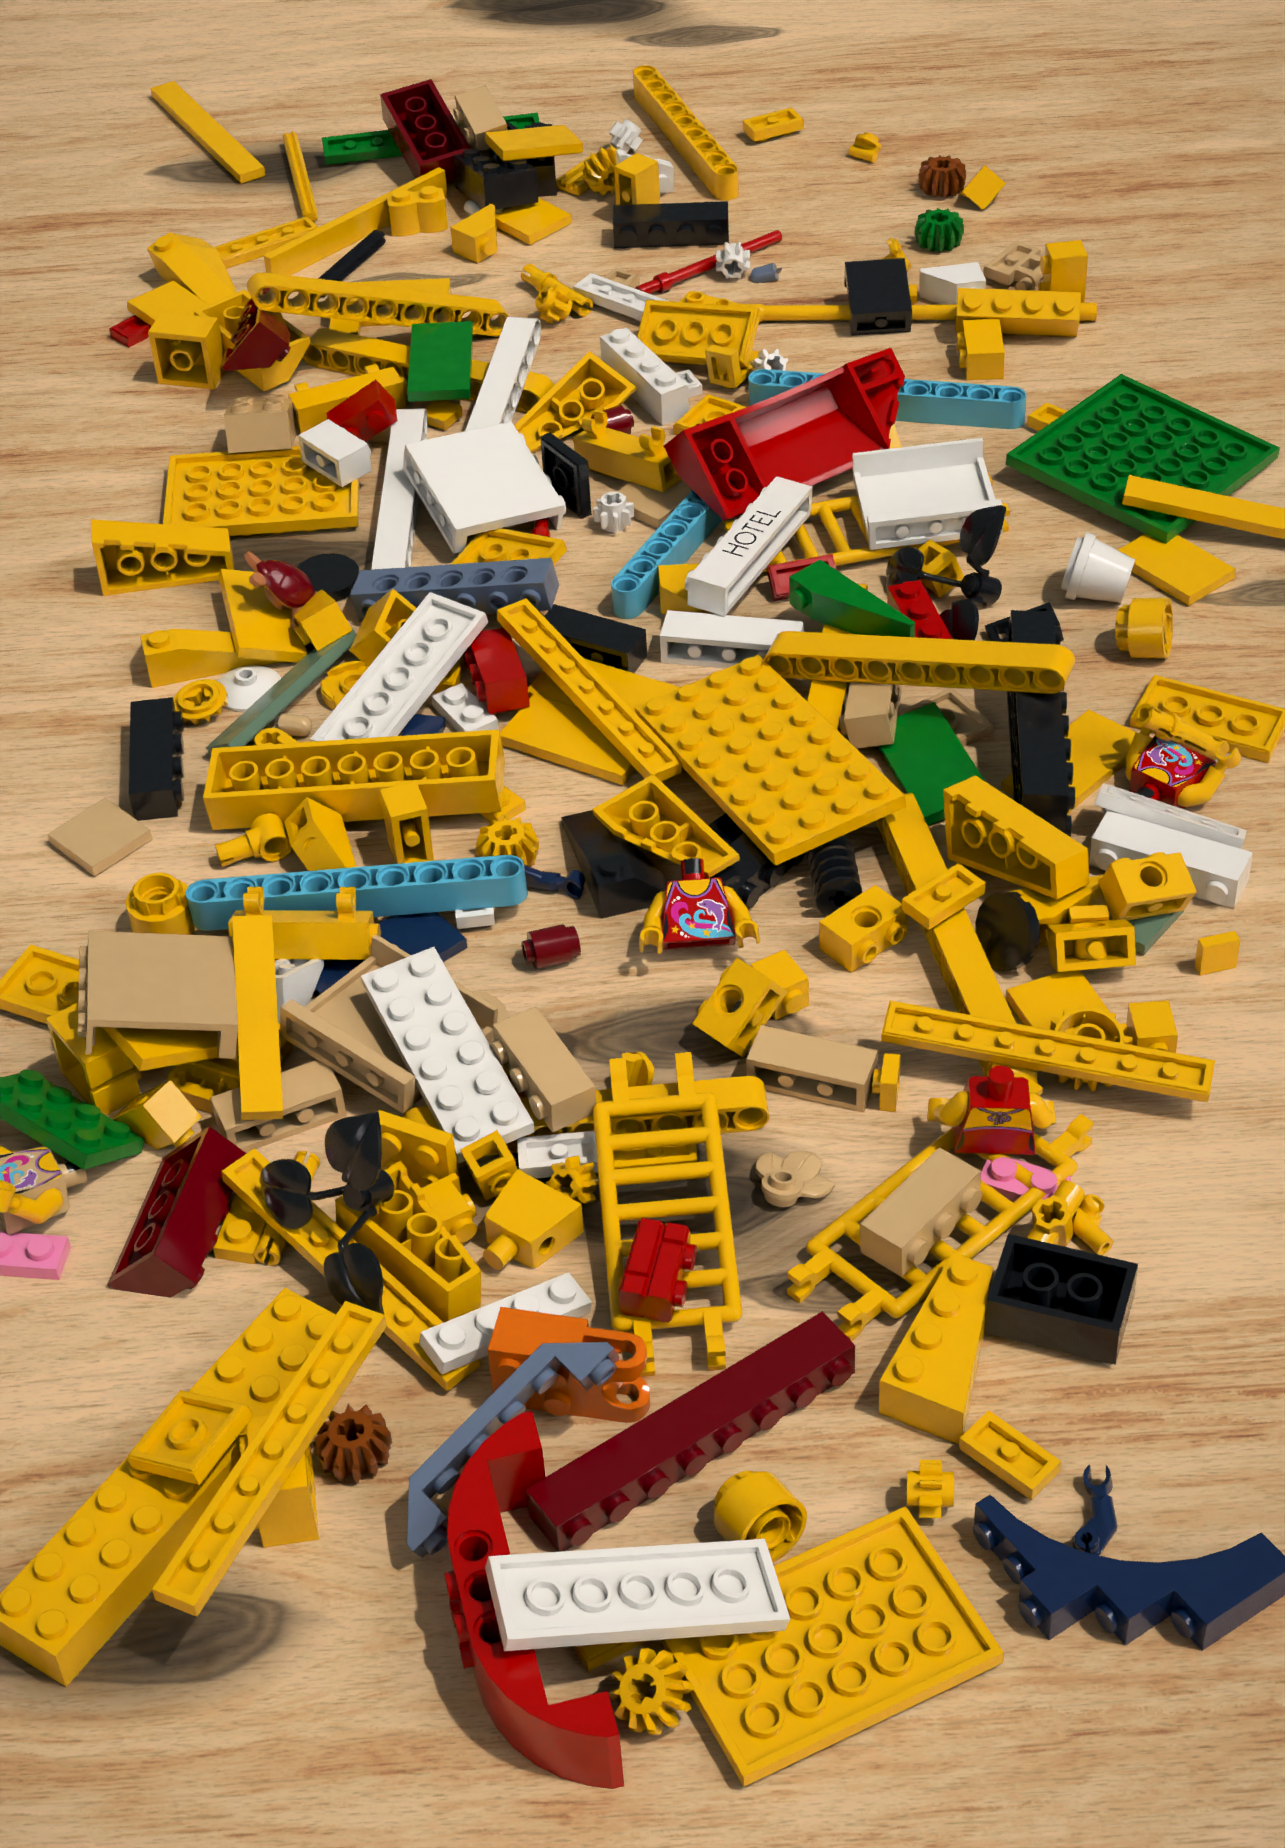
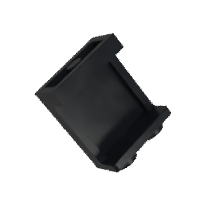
(878, 296)

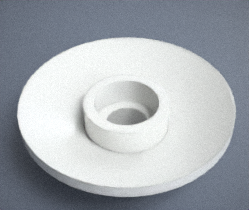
(247, 685)

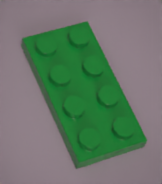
(64, 1122)

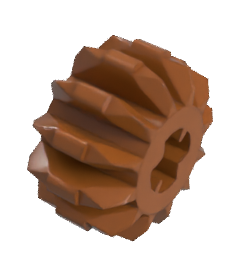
(942, 176)
(353, 1443)

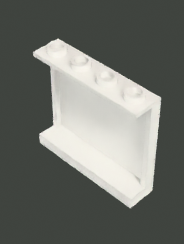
(481, 482)
(921, 491)

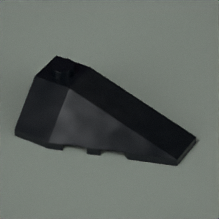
(613, 868)

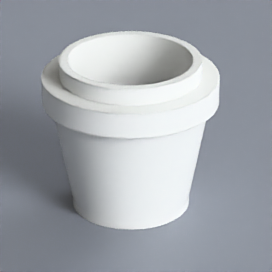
(1096, 571)

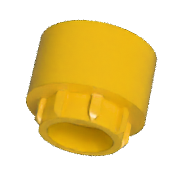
(1145, 628)
(159, 906)
(759, 1508)

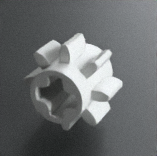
(625, 136)
(733, 260)
(774, 361)
(613, 512)

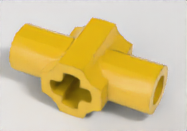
(1054, 1215)

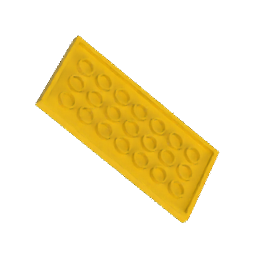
(770, 759)

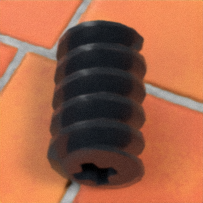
(834, 874)

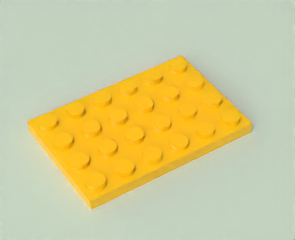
(256, 493)
(865, 1639)

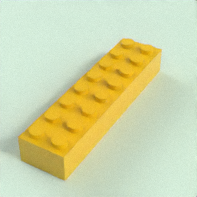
(452, 771)

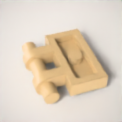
(1015, 264)

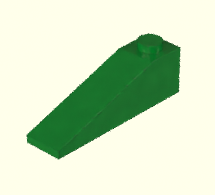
(843, 604)

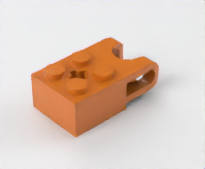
(523, 1331)

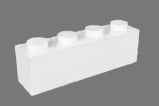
(657, 385)
(717, 639)
(1215, 868)

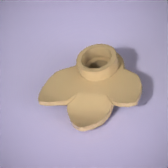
(791, 1177)

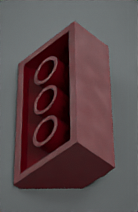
(178, 1219)

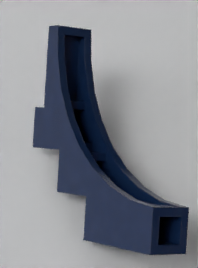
(1064, 1585)

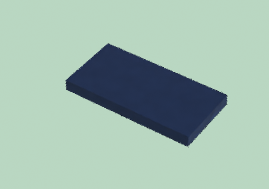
(411, 934)

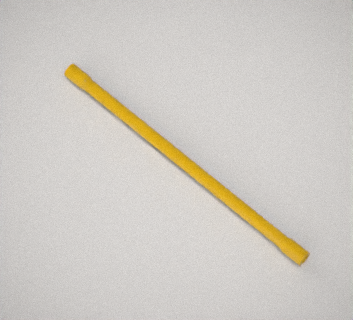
(1088, 312)

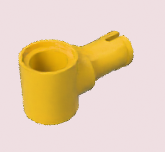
(264, 839)

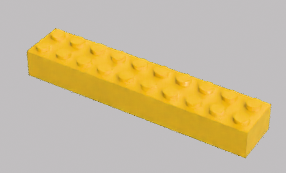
(137, 1520)

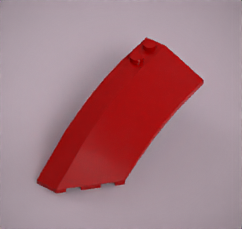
(793, 435)

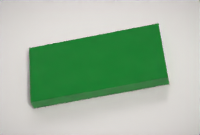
(440, 361)
(927, 759)

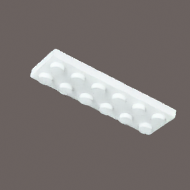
(405, 671)
(446, 1051)
(635, 1594)

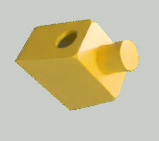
(530, 1223)

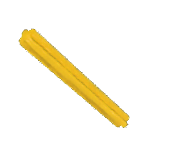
(300, 176)

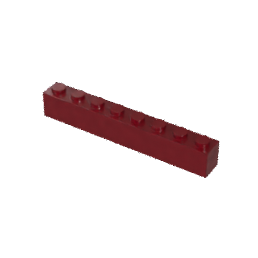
(690, 1432)

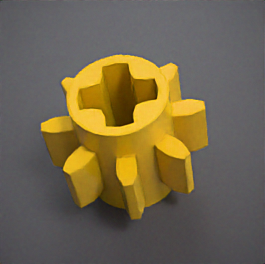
(553, 304)
(574, 1179)
(930, 1488)

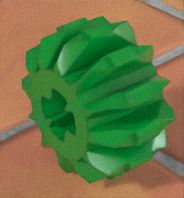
(939, 230)

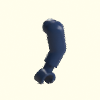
(553, 881)
(1103, 1522)

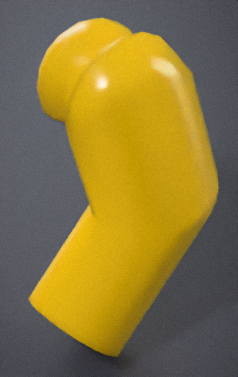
(1087, 1223)

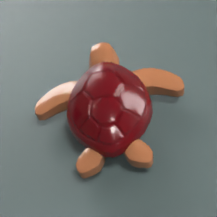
(284, 584)

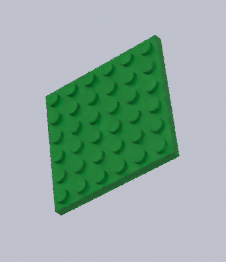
(1144, 435)

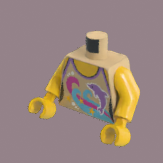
(34, 1187)

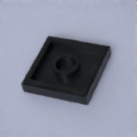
(568, 474)

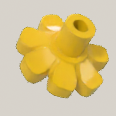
(896, 252)

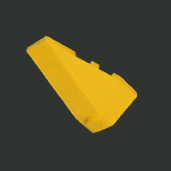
(576, 395)

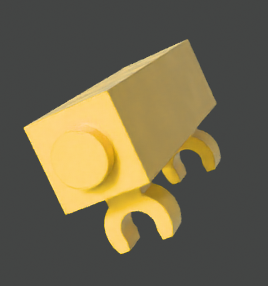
(313, 403)
(625, 455)
(316, 934)

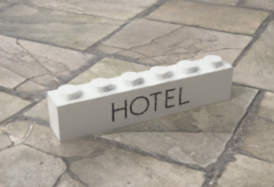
(748, 546)

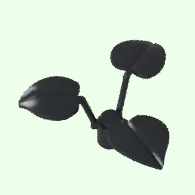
(979, 540)
(355, 1150)

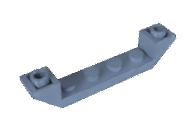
(587, 1362)

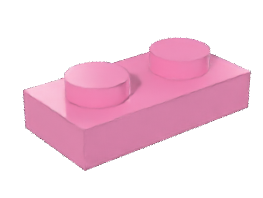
(1001, 1176)
(33, 1255)

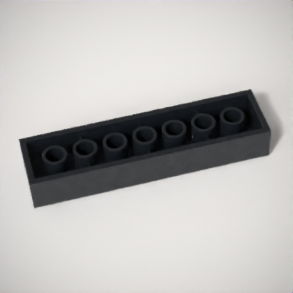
(1038, 733)

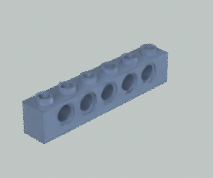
(476, 585)

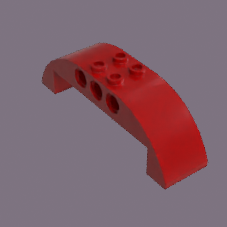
(566, 1738)

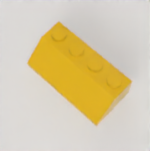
(228, 313)

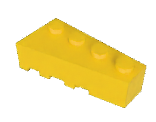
(157, 555)
(1010, 841)
(418, 1248)
(939, 1356)

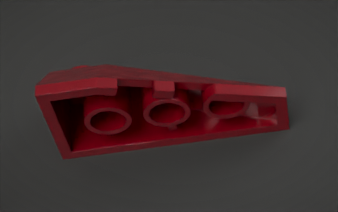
(258, 339)

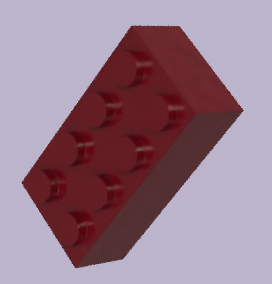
(423, 128)

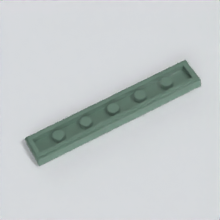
(282, 694)

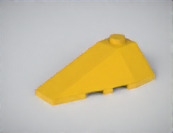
(192, 265)
(190, 655)
(663, 824)

